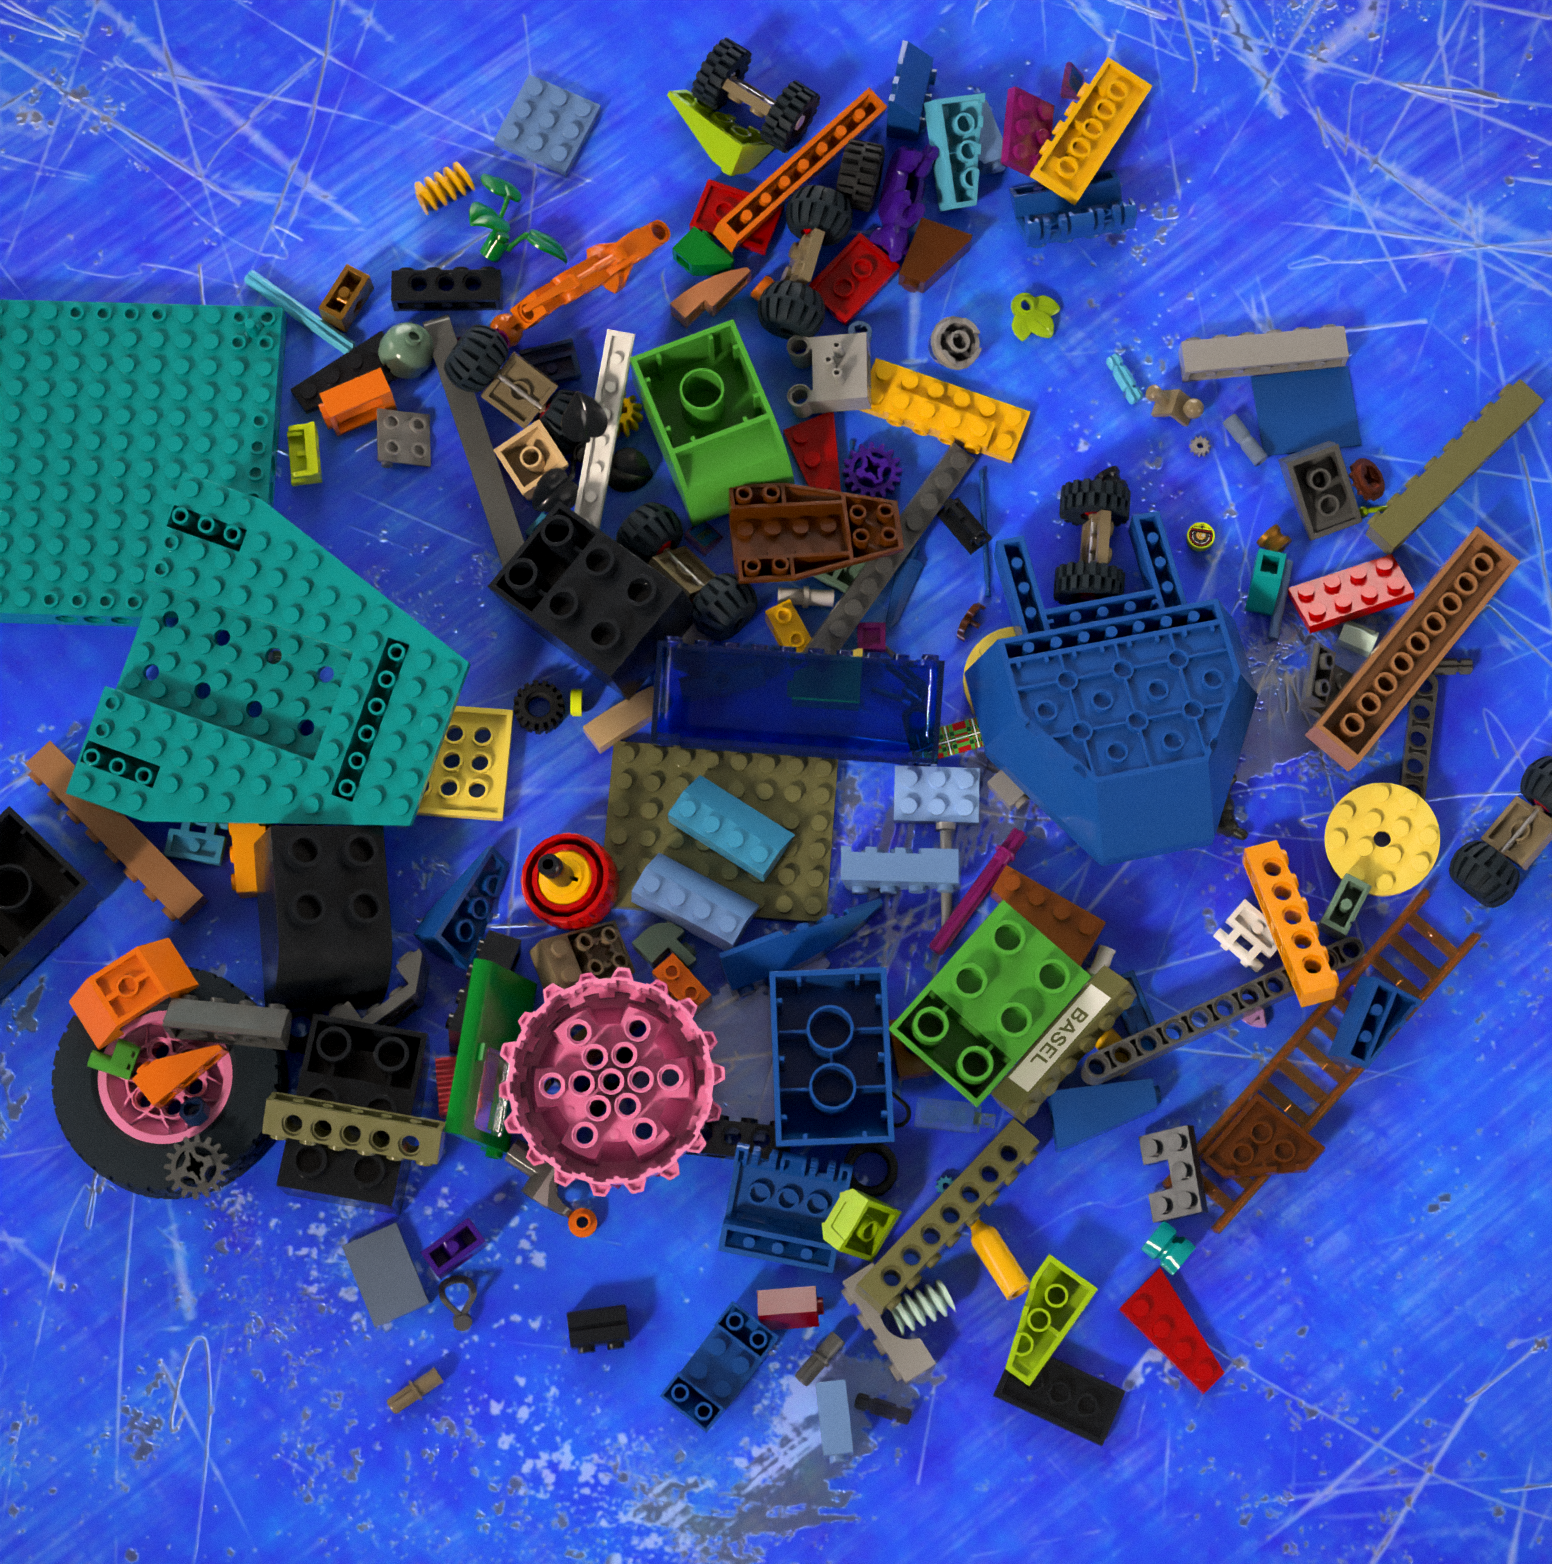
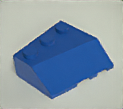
(909, 93)

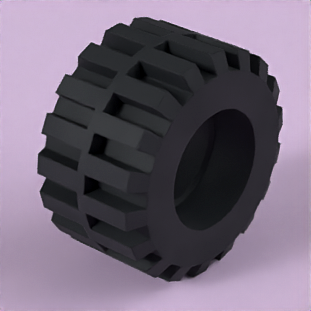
(861, 173)

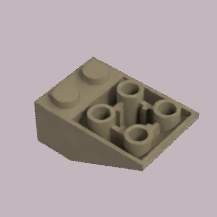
(578, 952)

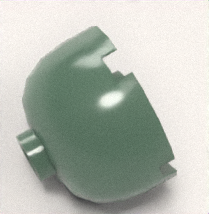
(406, 350)

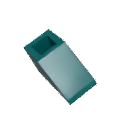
(1265, 581)

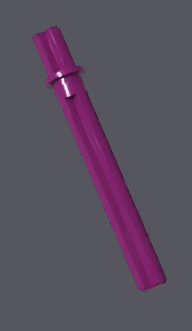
(979, 889)

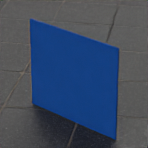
(1305, 410)

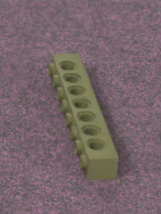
(1012, 1139)

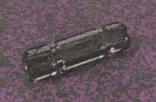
(883, 1408)

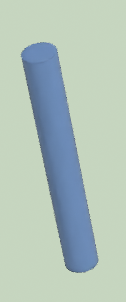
(1276, 619)

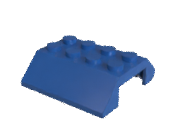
(1049, 218)
(780, 1208)

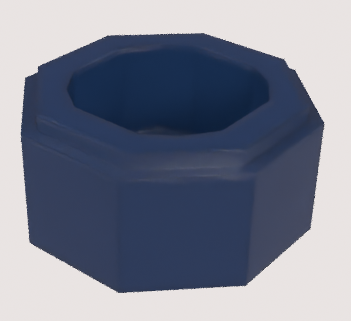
(194, 1111)

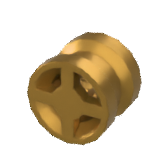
(1274, 540)

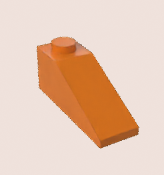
(172, 1074)

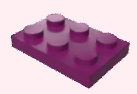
(1025, 130)

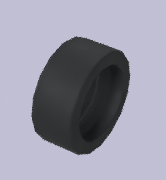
(887, 1155)

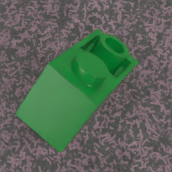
(700, 254)

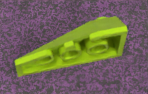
(726, 142)
(1050, 1311)

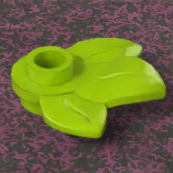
(1036, 319)

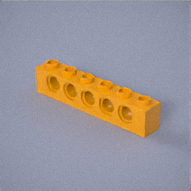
(1309, 987)

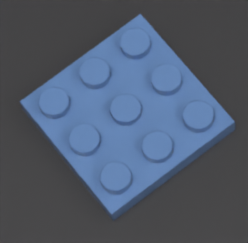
(547, 125)

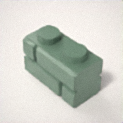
(1343, 907)

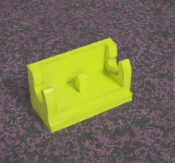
(304, 454)

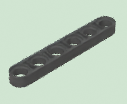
(1422, 726)

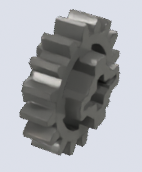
(184, 1172)

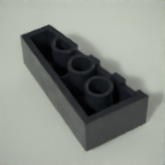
(495, 948)

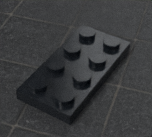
(1065, 1399)

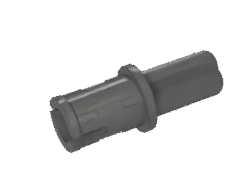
(819, 1359)

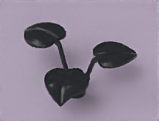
(579, 422)

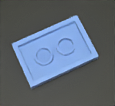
(936, 795)

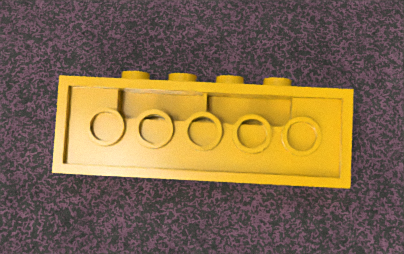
(1089, 130)
(946, 411)

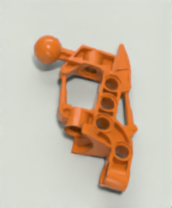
(605, 265)

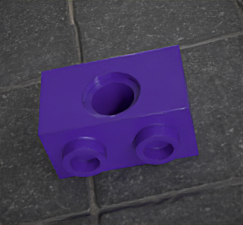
(454, 1248)

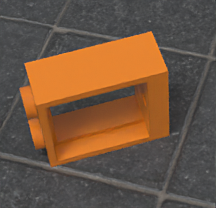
(356, 402)

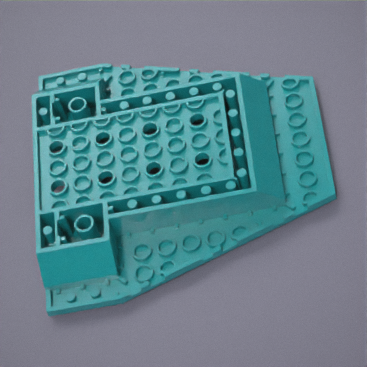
(206, 760)

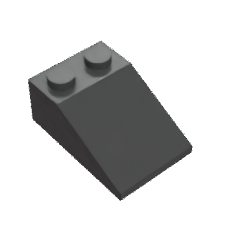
(1320, 489)

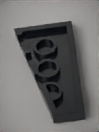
(349, 366)

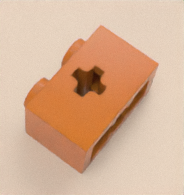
(682, 982)

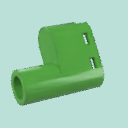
(118, 1062)

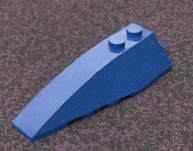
(750, 963)

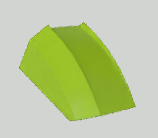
(859, 1224)

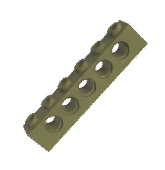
(427, 1131)

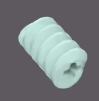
(922, 1306)

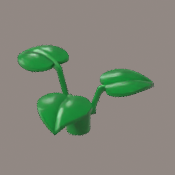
(498, 239)

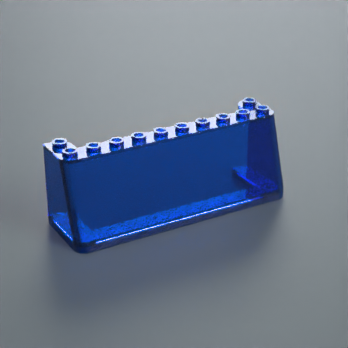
(797, 702)

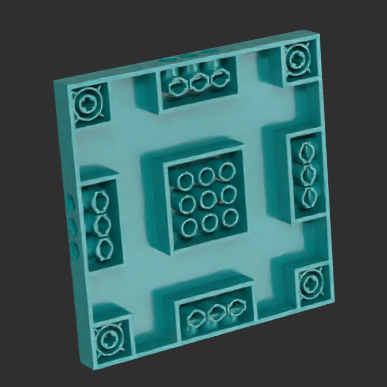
(101, 425)

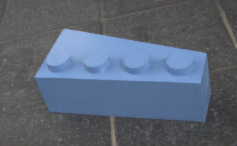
(900, 870)

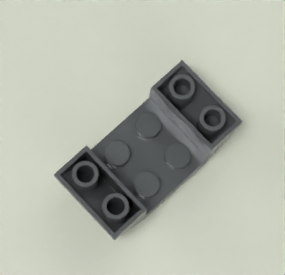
(1322, 680)
(402, 1000)

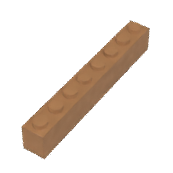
(120, 837)

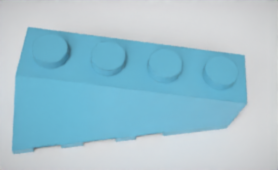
(955, 130)

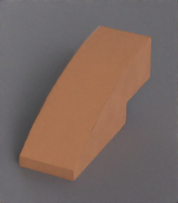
(709, 295)

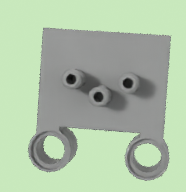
(838, 371)

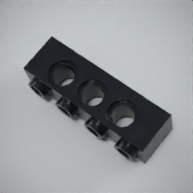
(459, 298)
(748, 1128)

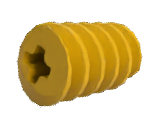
(443, 187)

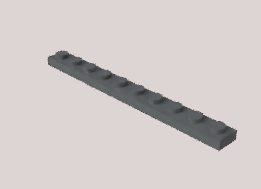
(878, 572)

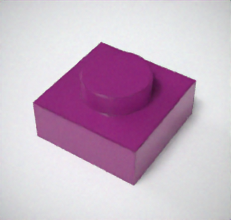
(871, 636)

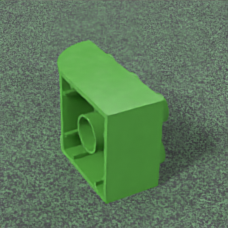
(710, 418)
(990, 1003)

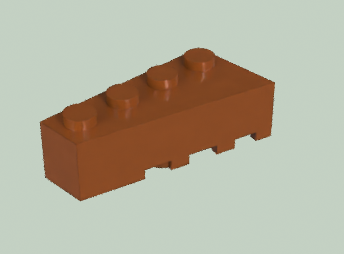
(1054, 916)

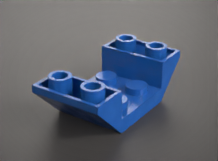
(720, 1367)

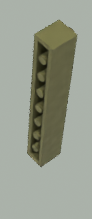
(1454, 467)

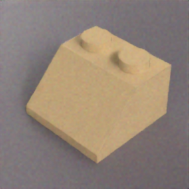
(530, 456)

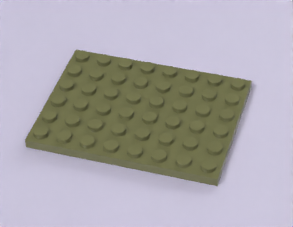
(784, 788)

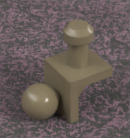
(1174, 404)

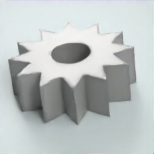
(1199, 451)

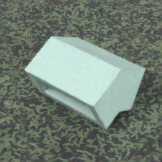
(1357, 638)

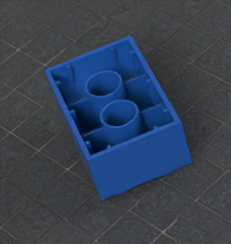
(831, 1057)

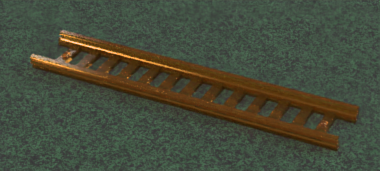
(1317, 1020)

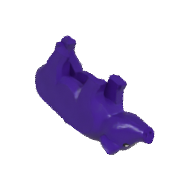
(902, 198)

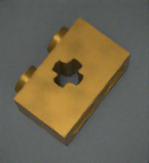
(346, 298)

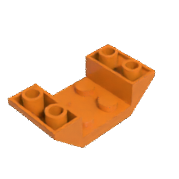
(130, 989)

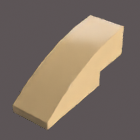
(621, 720)

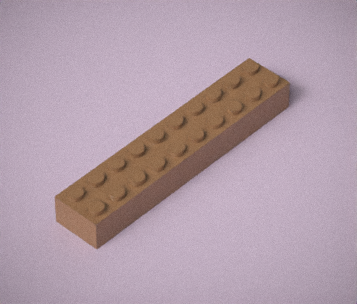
(1412, 649)

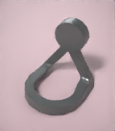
(462, 1319)

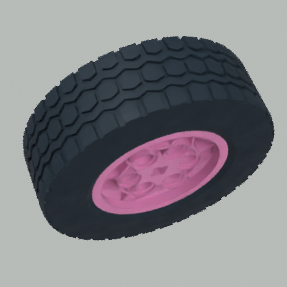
(131, 1142)

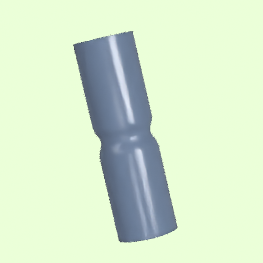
(1246, 441)

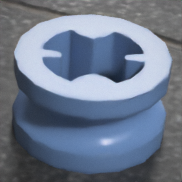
(861, 325)

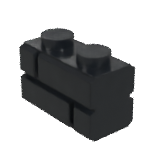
(598, 1328)

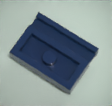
(555, 360)

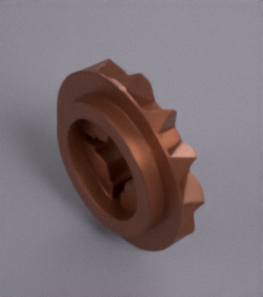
(1367, 479)

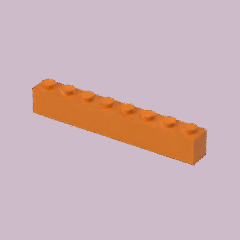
(799, 170)

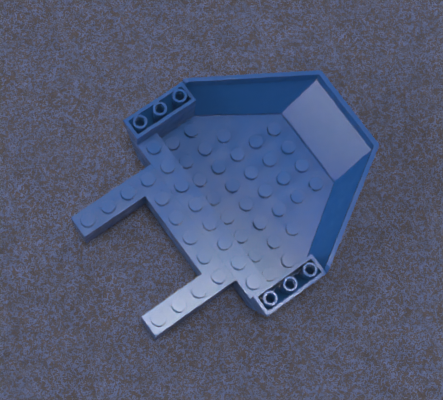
(1117, 705)

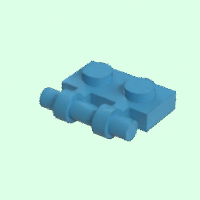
(196, 846)

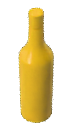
(999, 1260)

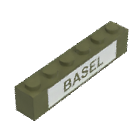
(1064, 1044)

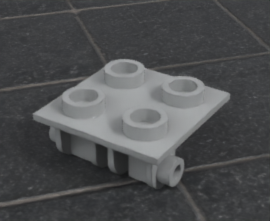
(403, 438)

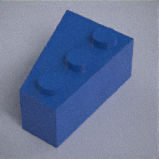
(1370, 1021)

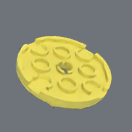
(1389, 810)

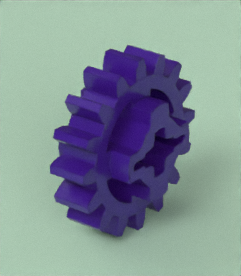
(881, 466)

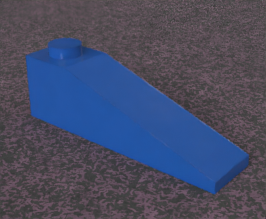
(462, 913)

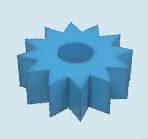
(943, 1181)

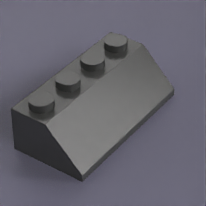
(228, 1023)

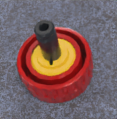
(570, 881)

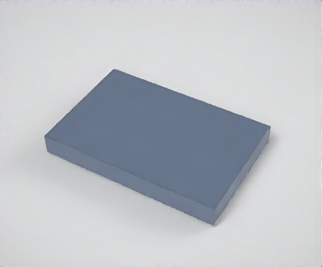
(385, 1275)

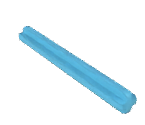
(299, 312)

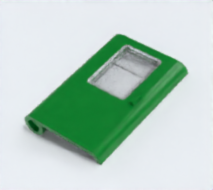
(490, 1019)

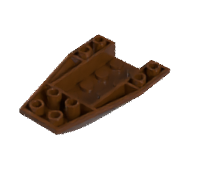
(806, 531)

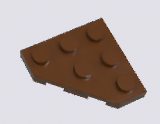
(1262, 1144)

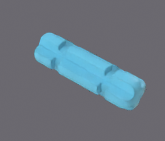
(1124, 378)

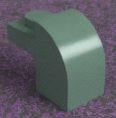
(663, 939)

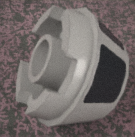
(954, 343)

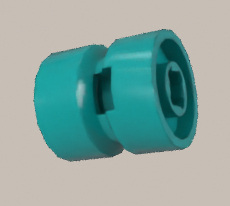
(1168, 1248)

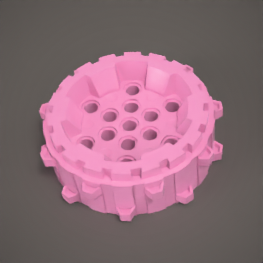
(607, 1012)

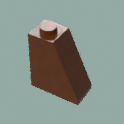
(932, 254)

